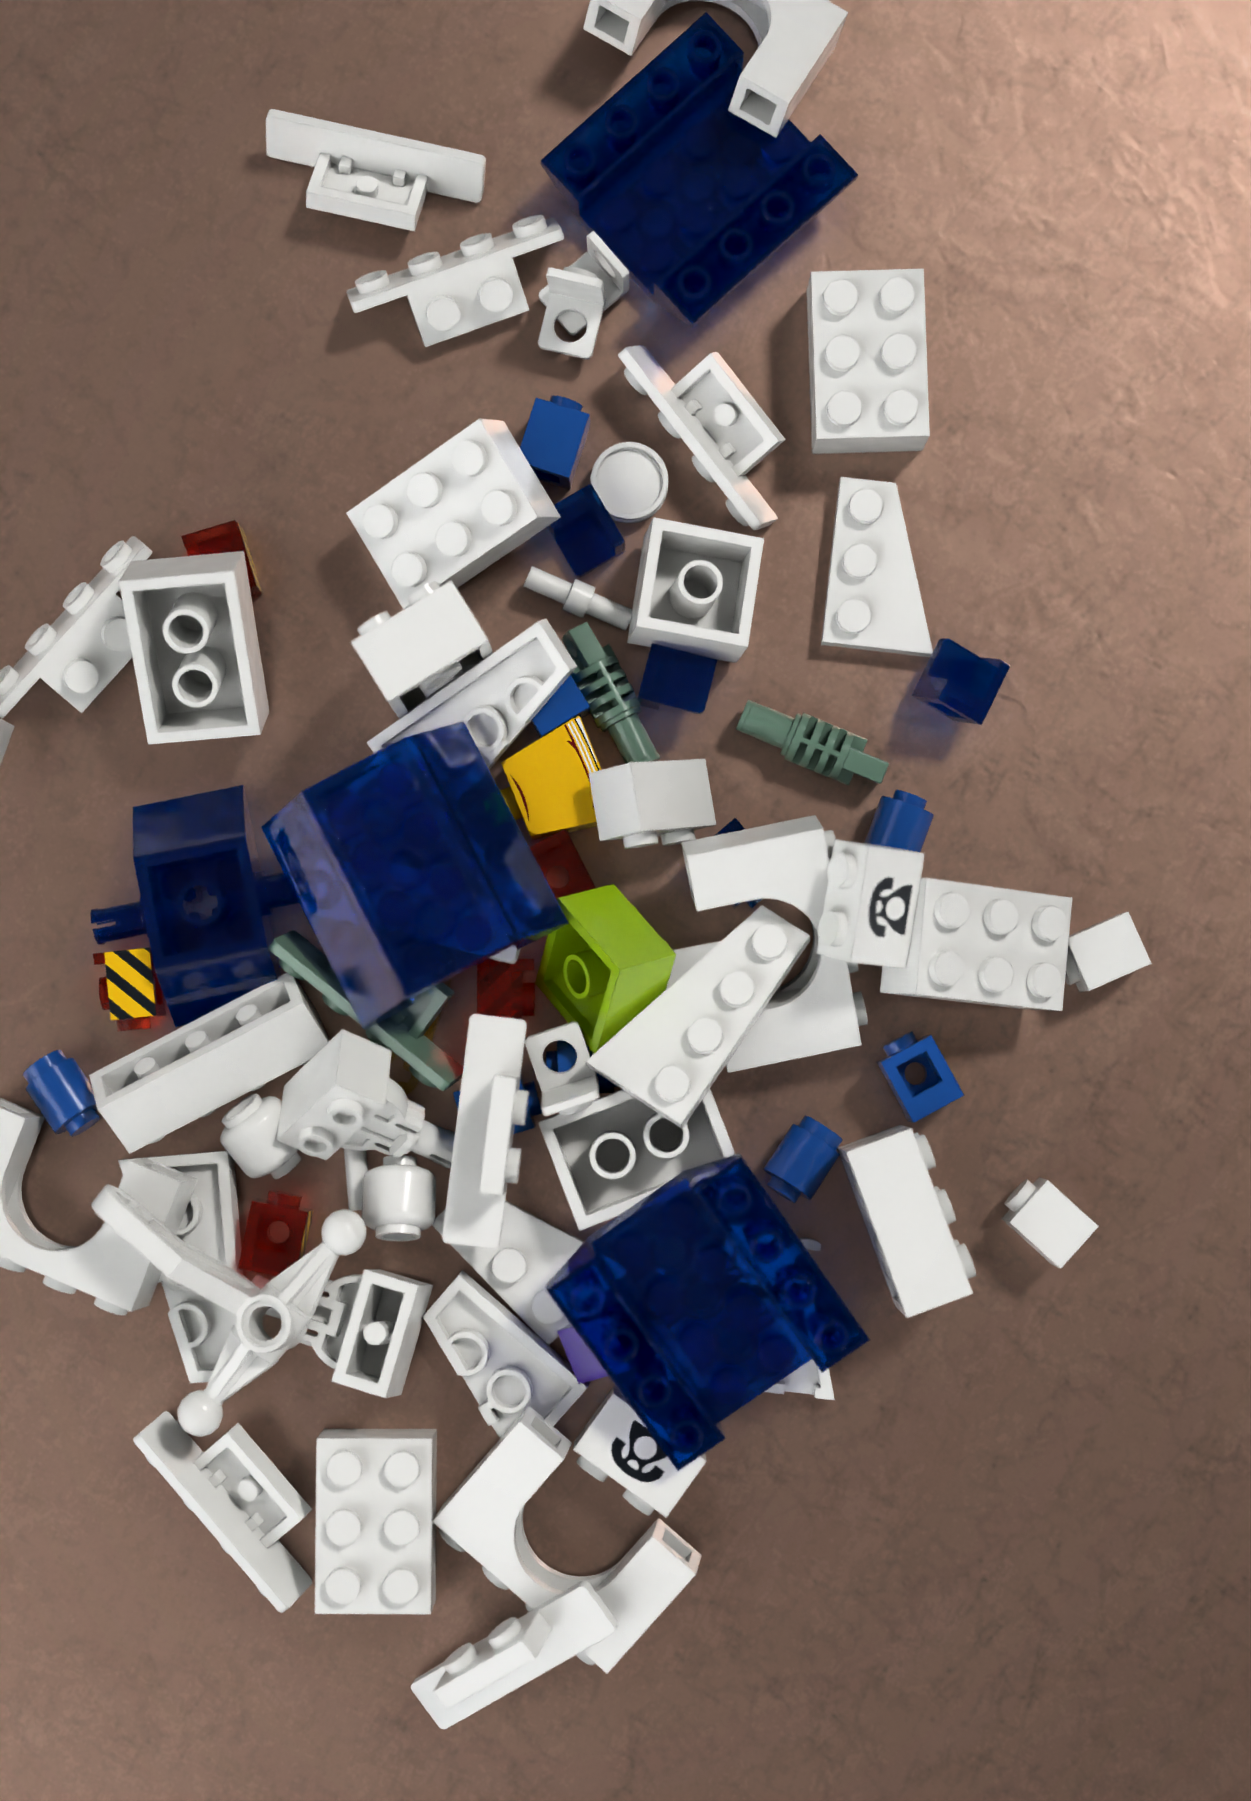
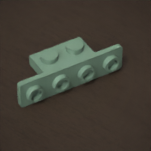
(399, 1033)

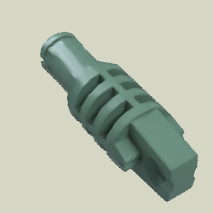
(609, 694)
(812, 743)

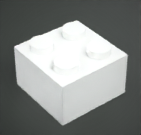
(696, 589)

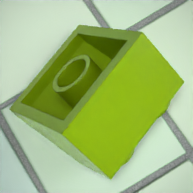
(603, 963)

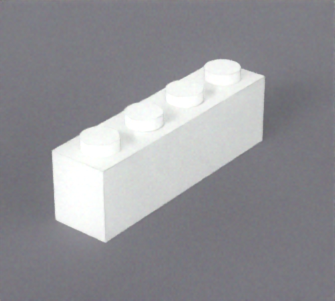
(208, 1062)

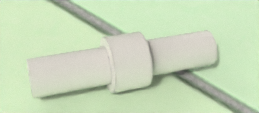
(578, 598)

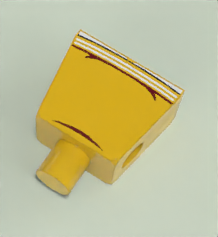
(553, 782)

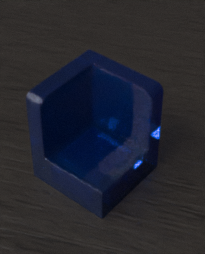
(586, 532)
(676, 679)
(960, 682)

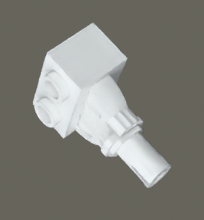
(352, 1104)
(367, 1328)

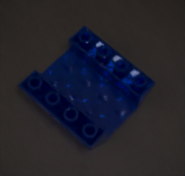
(684, 183)
(411, 870)
(702, 1304)

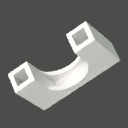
(791, 50)
(788, 864)
(107, 1262)
(488, 1523)

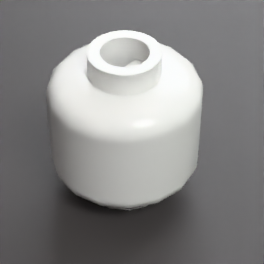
(252, 1138)
(398, 1199)

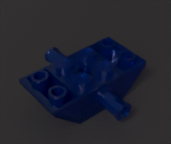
(177, 855)

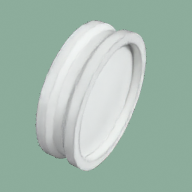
(630, 481)

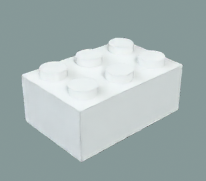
(867, 361)
(454, 511)
(421, 646)
(195, 647)
(985, 947)
(626, 1151)
(908, 1219)
(375, 1521)

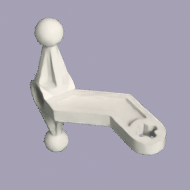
(248, 1347)

